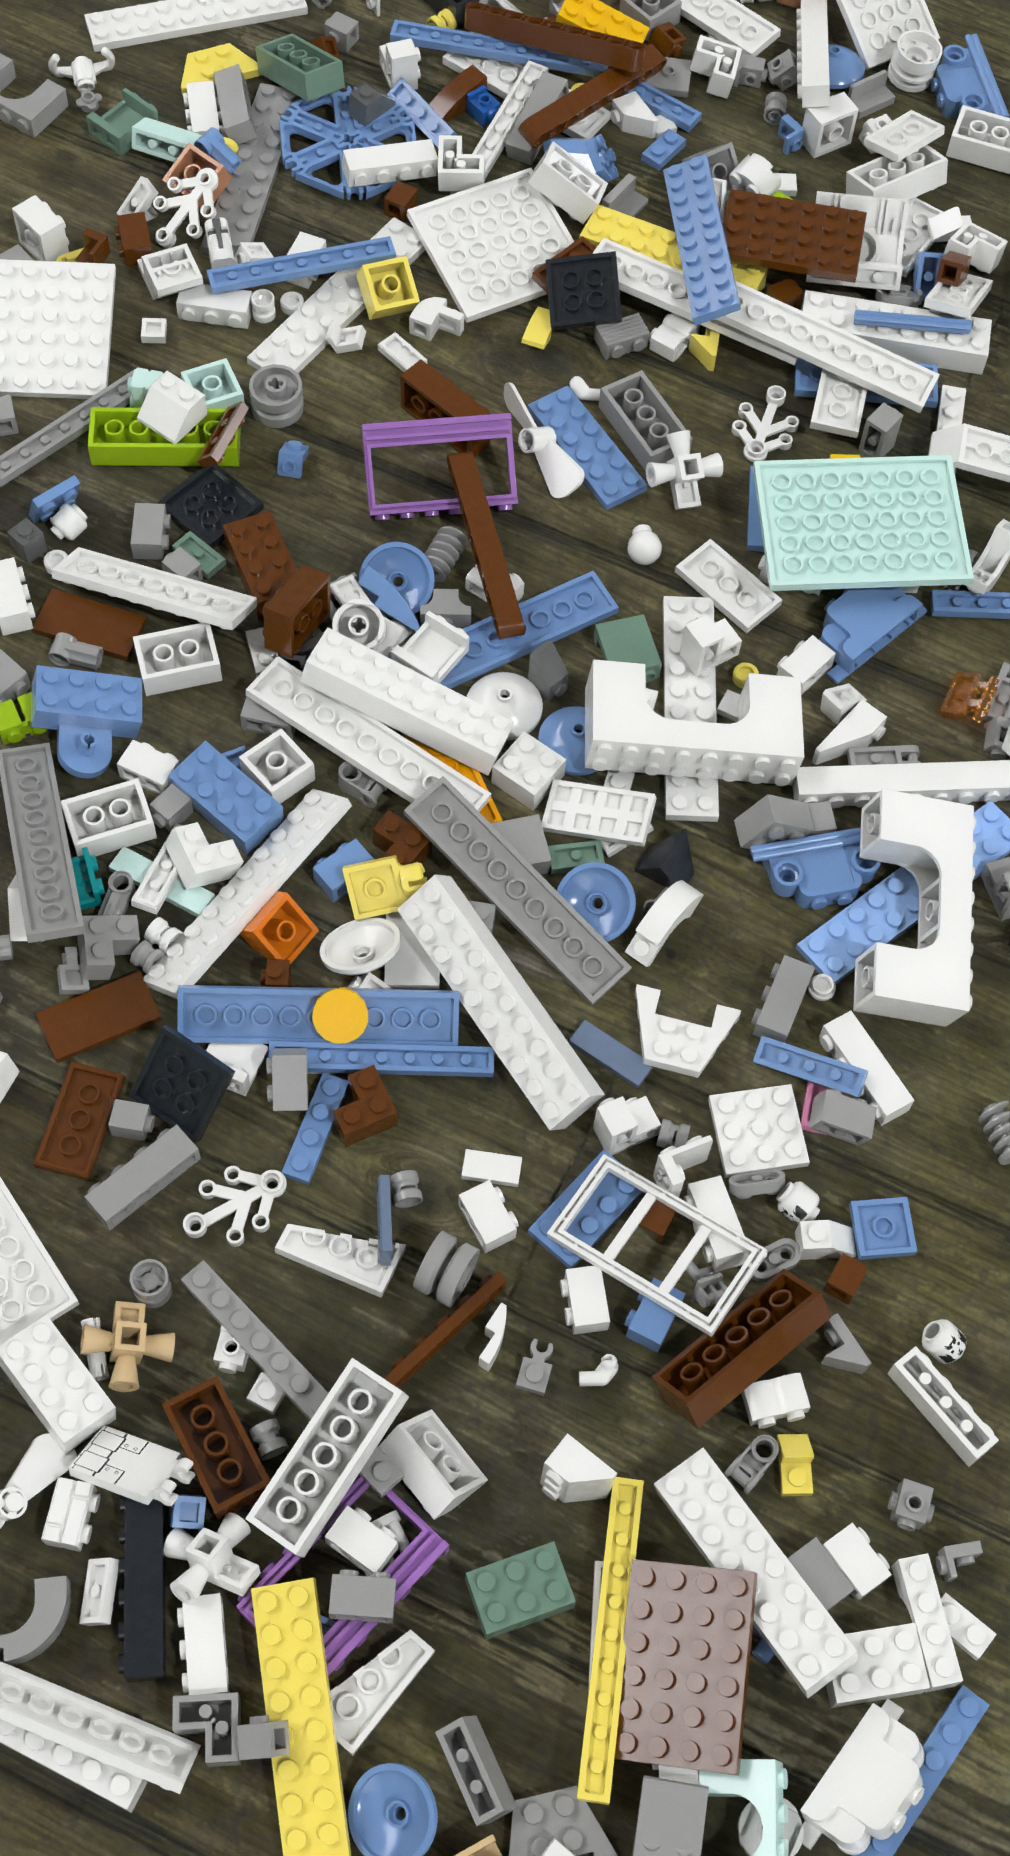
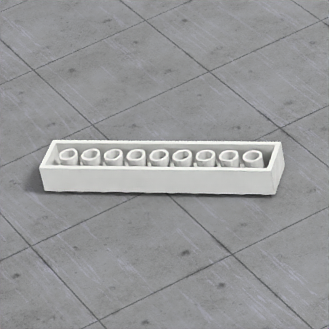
(500, 1002)

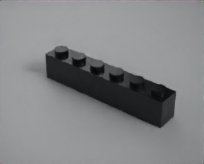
(143, 1591)

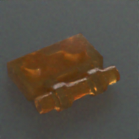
(962, 695)

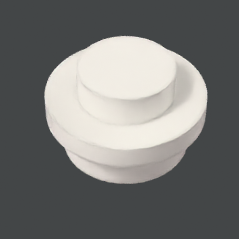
(821, 987)

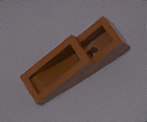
(452, 98)

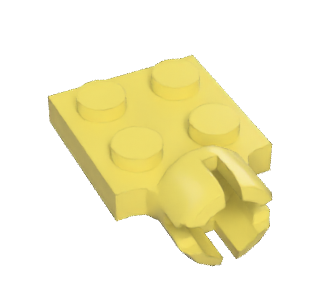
(381, 885)

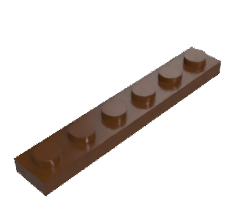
(446, 1329)

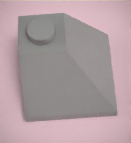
(721, 161)

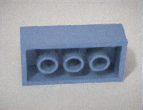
(227, 797)

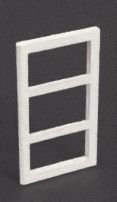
(658, 1295)

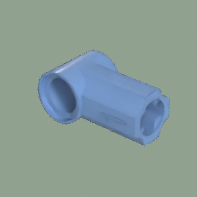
(214, 145)

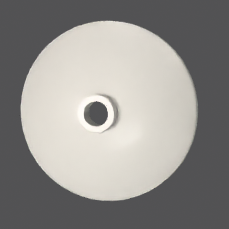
(522, 704)
(360, 946)

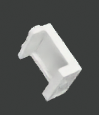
(433, 648)

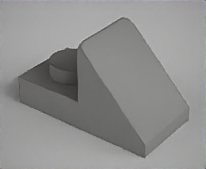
(848, 1354)

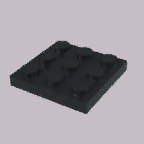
(583, 290)
(209, 502)
(182, 1083)

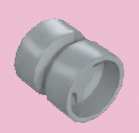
(151, 1283)

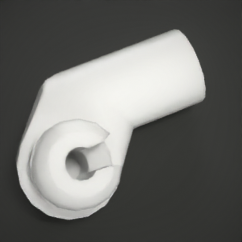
(582, 391)
(603, 1373)

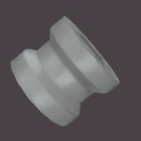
(146, 956)

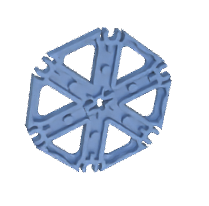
(332, 140)

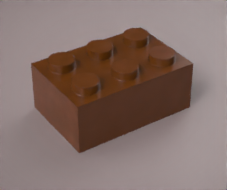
(296, 611)

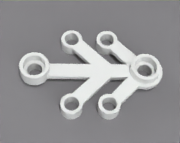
(187, 205)
(757, 448)
(239, 1201)

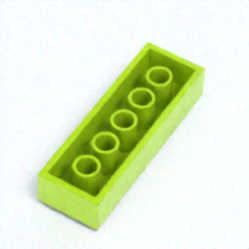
(122, 440)

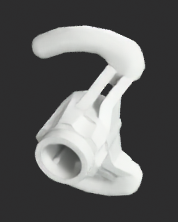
(82, 69)

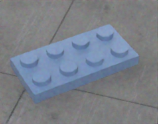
(596, 1217)

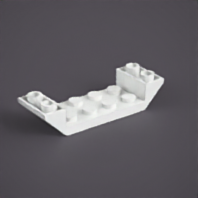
(974, 450)

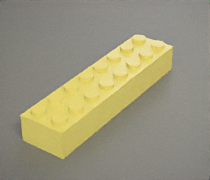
(655, 243)

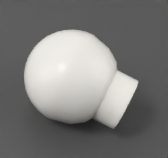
(644, 545)

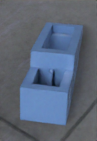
(389, 598)

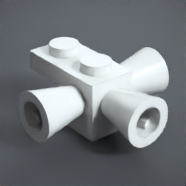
(684, 471)
(211, 1559)

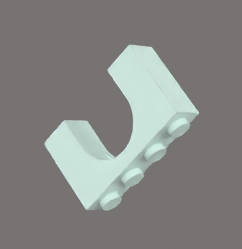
(763, 1785)

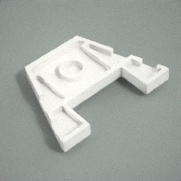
(678, 1043)

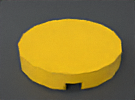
(340, 1015)

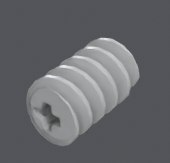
(445, 551)
(998, 1127)

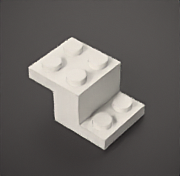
(169, 271)

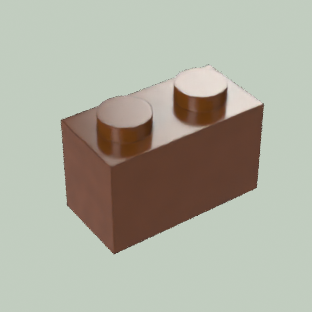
(134, 237)

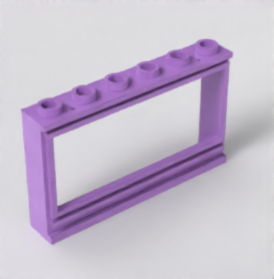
(436, 431)
(406, 1569)

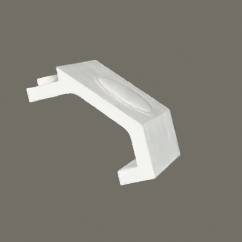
(881, 242)

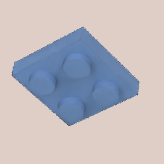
(50, 501)
(883, 1228)

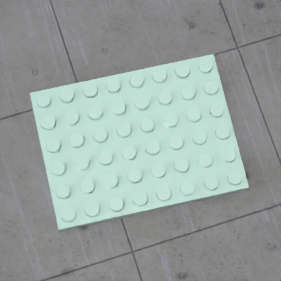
(861, 523)

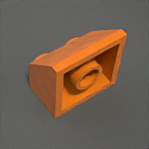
(279, 929)

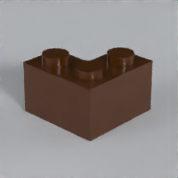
(401, 839)
(369, 1113)

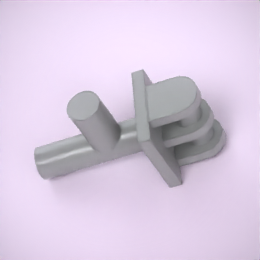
(708, 1286)

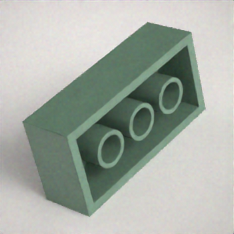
(300, 67)

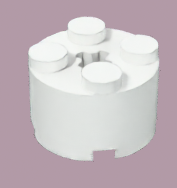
(755, 176)
(364, 611)

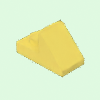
(705, 347)
(795, 1464)

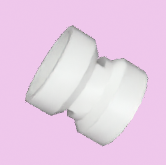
(263, 306)
(161, 934)

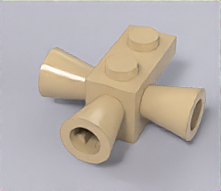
(127, 1344)

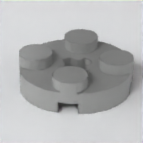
(902, 297)

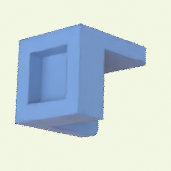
(187, 1512)

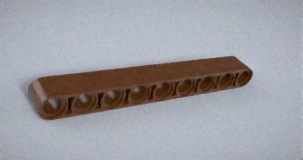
(555, 36)
(587, 99)
(485, 545)

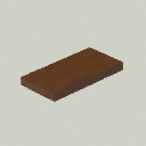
(90, 623)
(98, 1017)
(79, 1121)

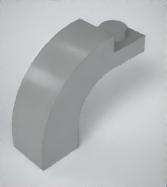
(44, 1624)

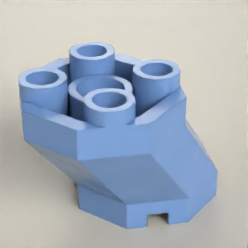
(591, 153)

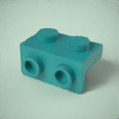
(87, 885)

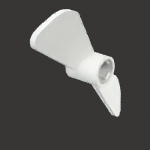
(558, 468)
(37, 1469)

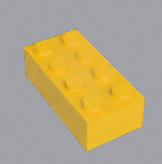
(601, 18)

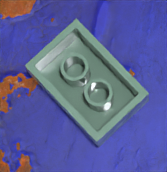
(520, 1590)

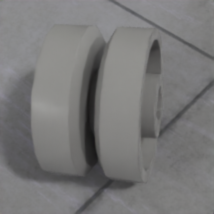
(276, 396)
(446, 1268)

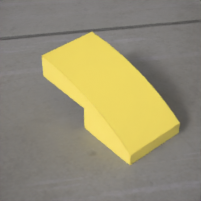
(539, 329)

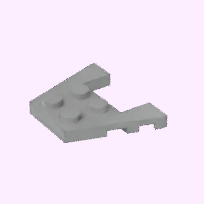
(557, 1816)

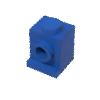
(481, 105)

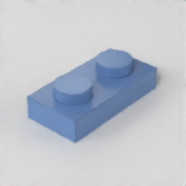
(663, 149)

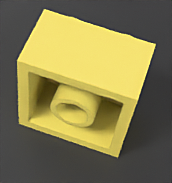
(387, 287)

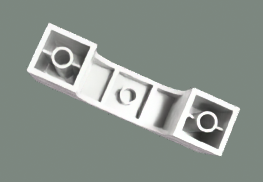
(631, 737)
(937, 848)

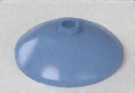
(844, 67)
(405, 562)
(559, 735)
(602, 881)
(377, 1817)

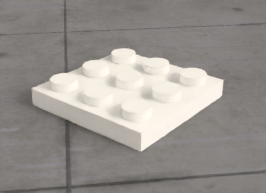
(758, 1130)

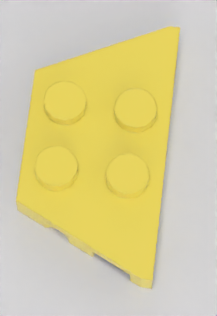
(204, 63)

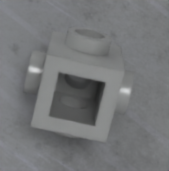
(783, 70)
(911, 1505)

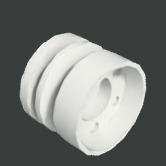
(914, 60)

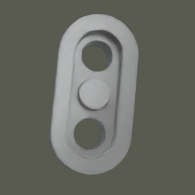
(757, 1182)
(774, 1262)

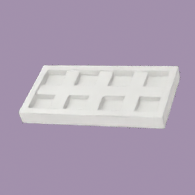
(598, 812)

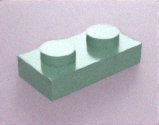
(210, 560)
(568, 856)

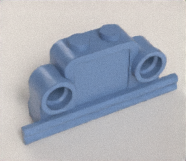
(966, 81)
(864, 623)
(817, 868)

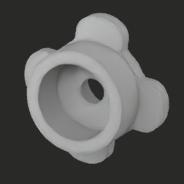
(89, 101)

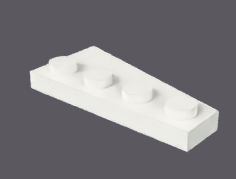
(340, 1256)

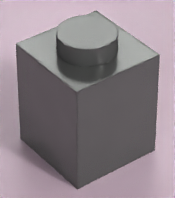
(27, 540)

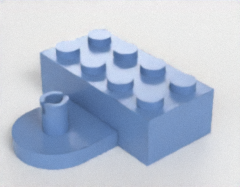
(86, 714)

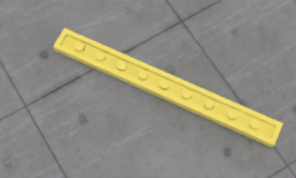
(609, 1646)

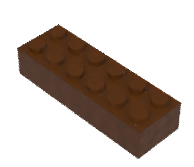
(741, 1348)

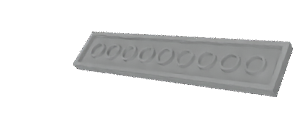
(251, 184)
(40, 844)
(517, 890)

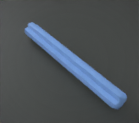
(914, 322)

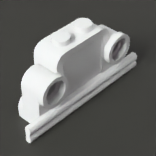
(867, 1784)

